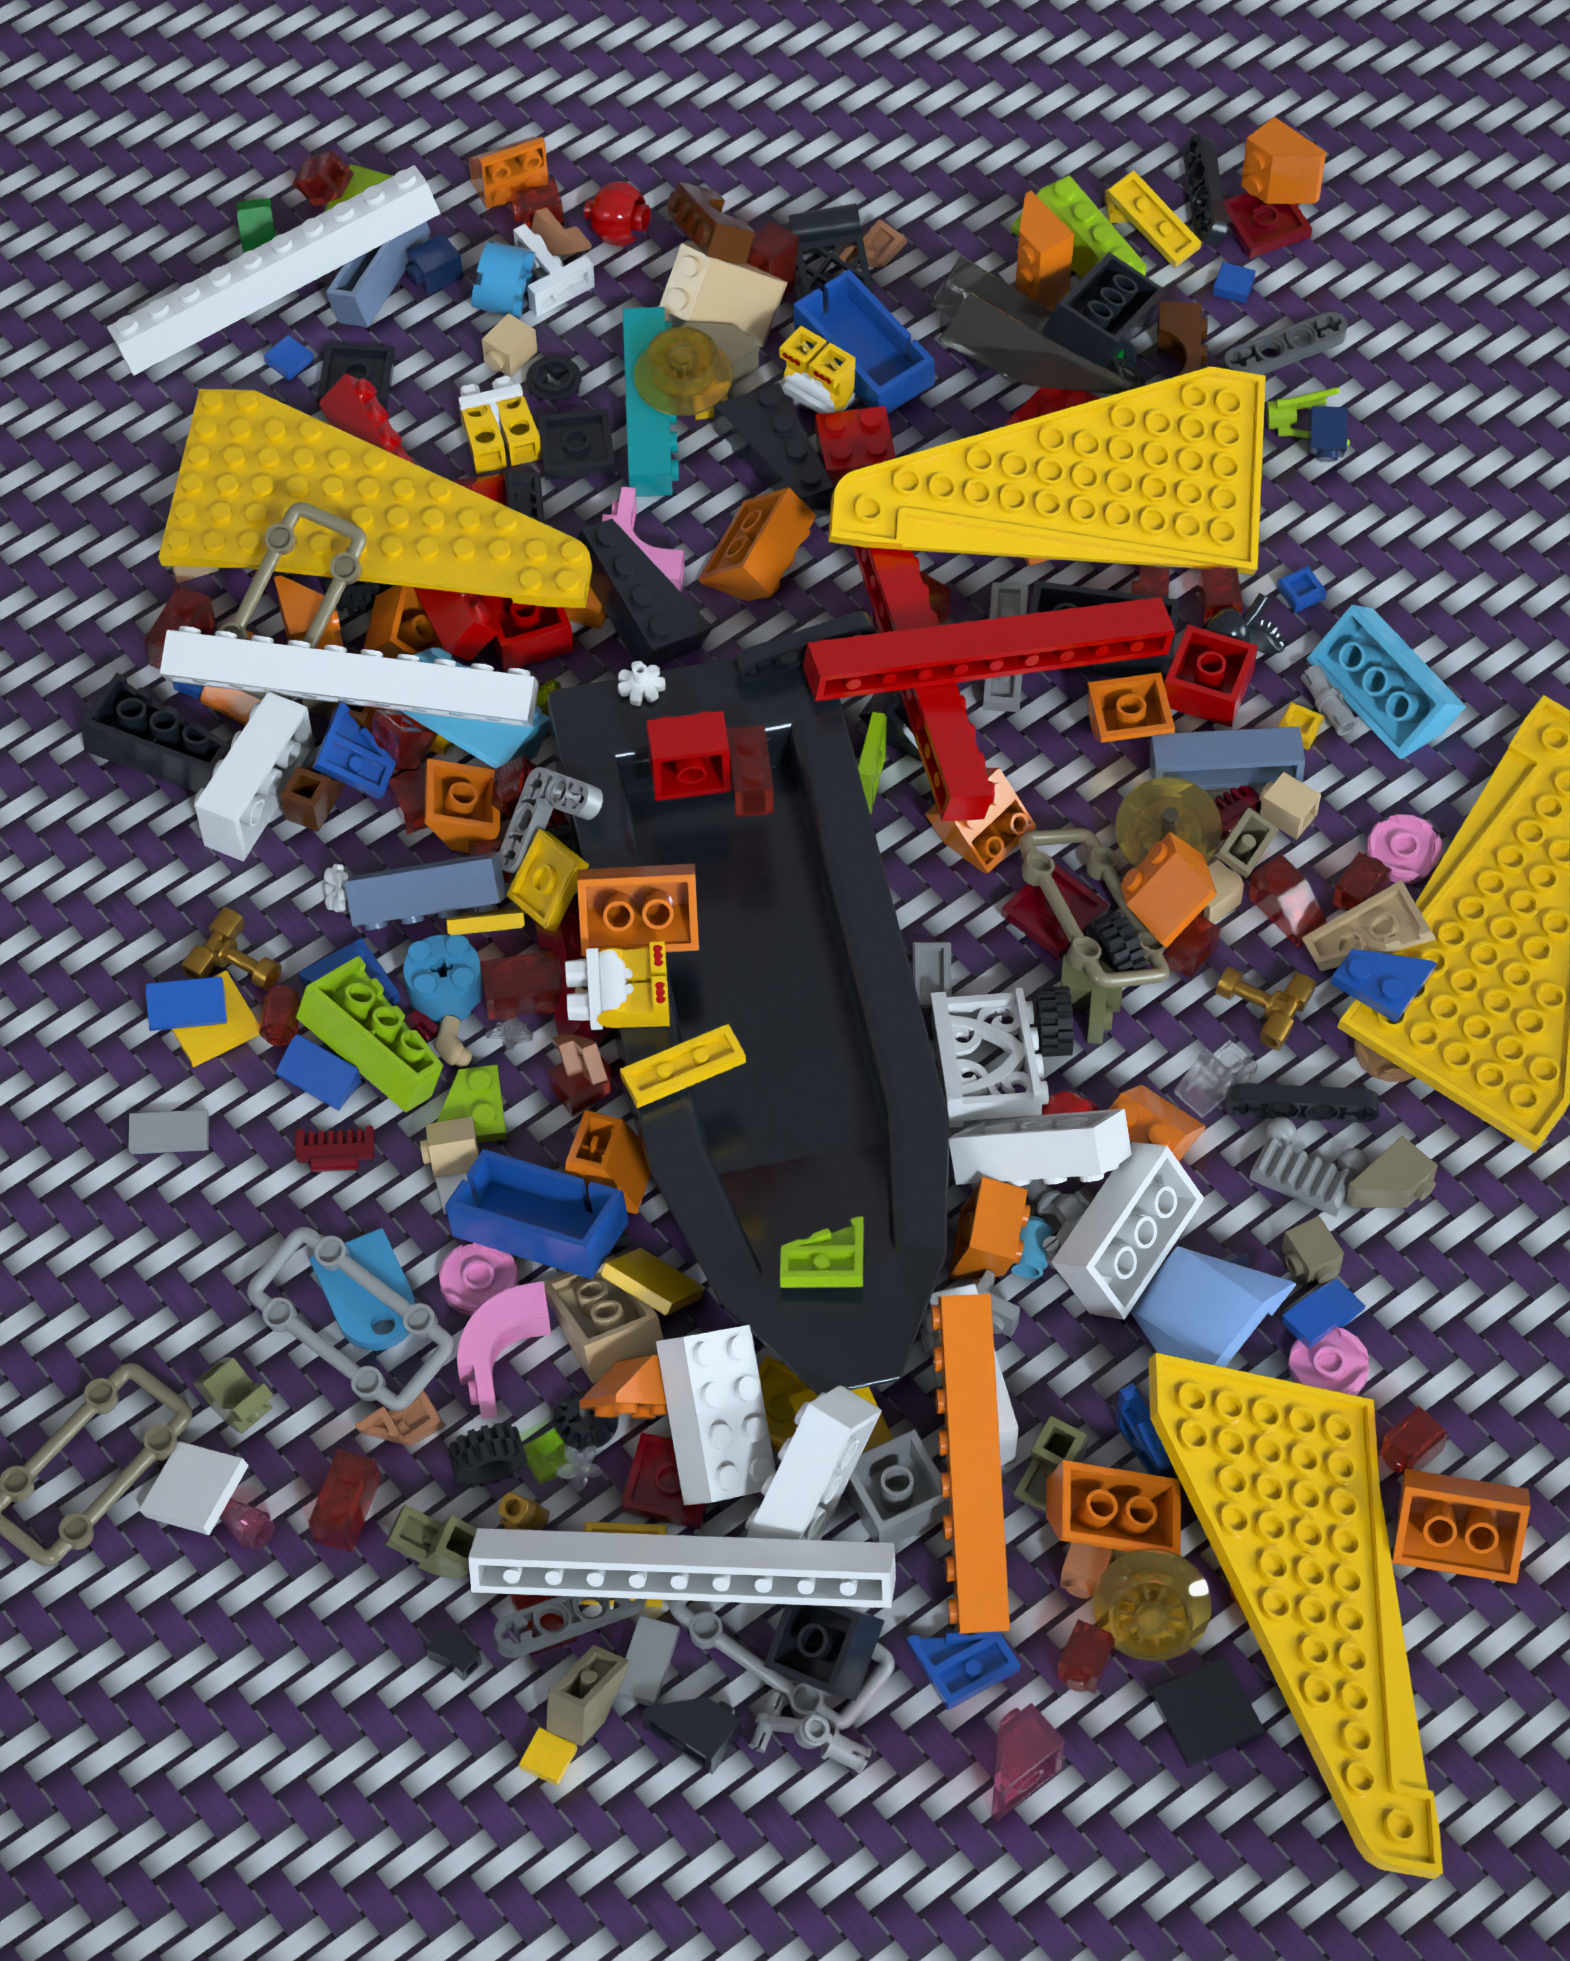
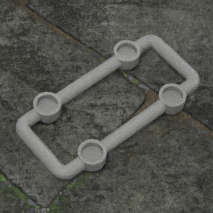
(367, 1380)
(707, 1632)

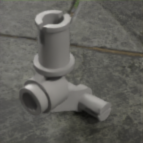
(1063, 1207)
(809, 1734)

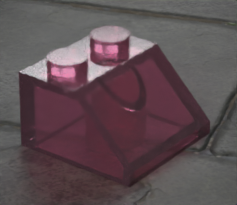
(1026, 1758)

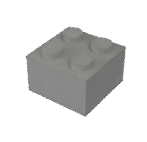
(897, 1490)

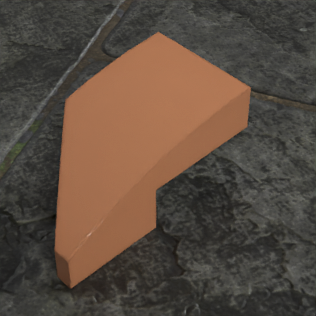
(556, 238)
(880, 244)
(580, 1055)
(404, 1426)

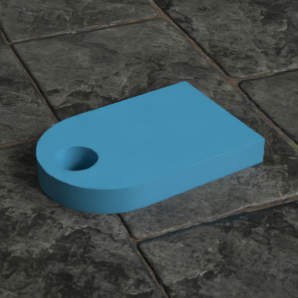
(354, 1306)

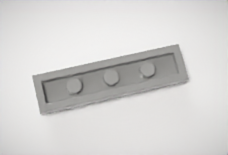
(1005, 691)

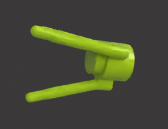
(1284, 411)

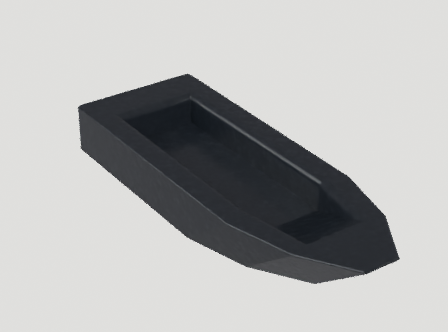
(814, 978)

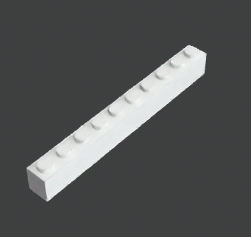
(273, 270)
(350, 678)
(683, 1567)

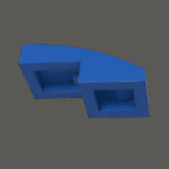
(1322, 1312)

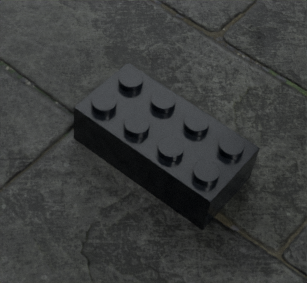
(1104, 311)
(1056, 597)

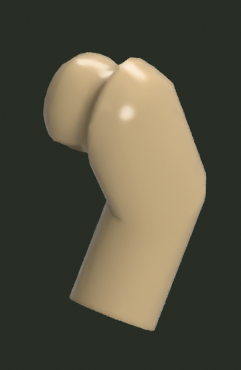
(449, 1046)

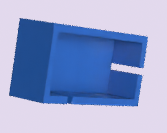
(872, 335)
(537, 1213)

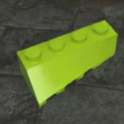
(1092, 231)
(369, 1033)

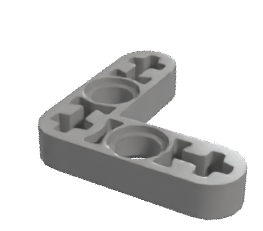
(538, 798)

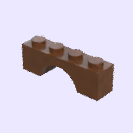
(701, 218)
(1180, 334)
(311, 793)

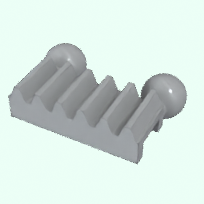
(1304, 1177)

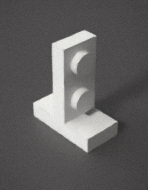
(556, 281)

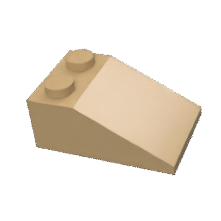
(722, 293)
(602, 1321)

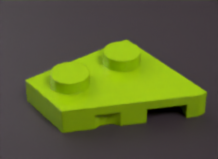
(477, 1094)
(825, 1259)

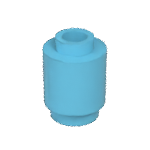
(1034, 1255)

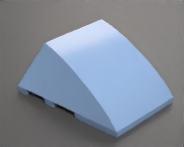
(1205, 1306)

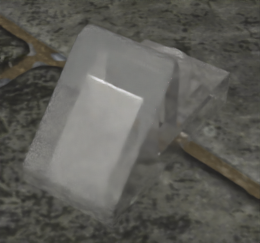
(1212, 1075)

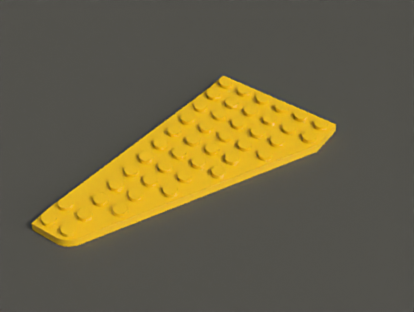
(259, 456)
(1115, 480)
(1498, 1004)
(1302, 1535)

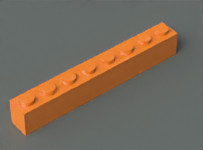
(973, 1463)

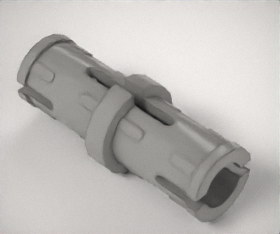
(1329, 700)

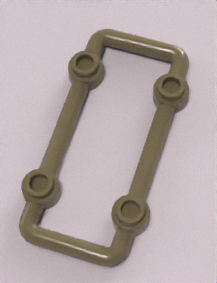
(281, 541)
(1100, 865)
(100, 1398)

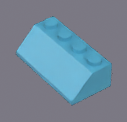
(1385, 681)
(487, 741)

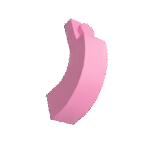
(667, 560)
(500, 1321)

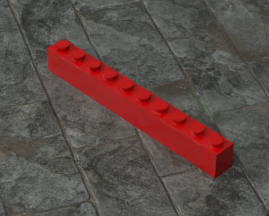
(458, 618)
(987, 648)
(934, 712)

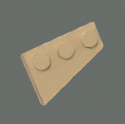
(1378, 925)

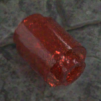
(279, 1015)

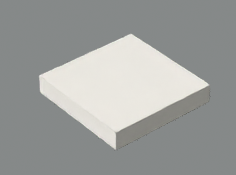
(193, 1488)

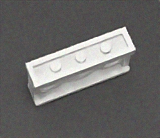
(967, 1016)

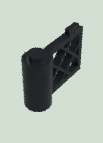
(825, 231)

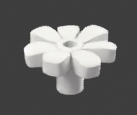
(641, 683)
(335, 888)

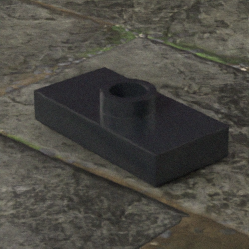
(524, 494)

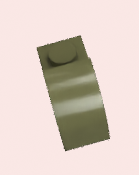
(1088, 996)
(234, 1394)
(1055, 1443)
(435, 1545)

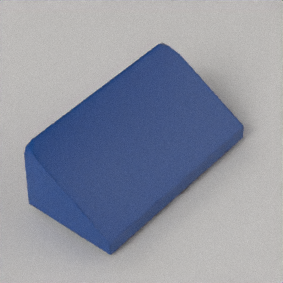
(186, 1003)
(318, 1072)

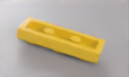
(1154, 219)
(682, 1065)

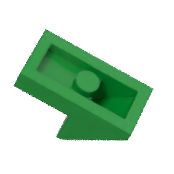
(255, 223)

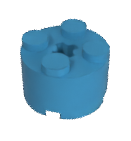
(503, 279)
(443, 977)

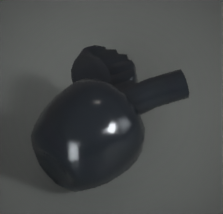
(1248, 626)

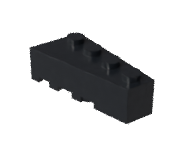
(775, 445)
(639, 599)
(150, 738)

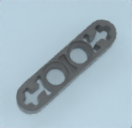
(1282, 342)
(573, 1622)

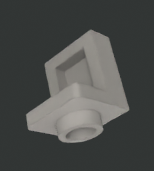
(1004, 1313)

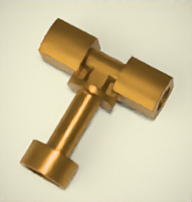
(222, 950)
(1278, 1007)
(522, 1513)

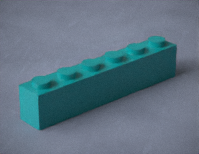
(647, 429)

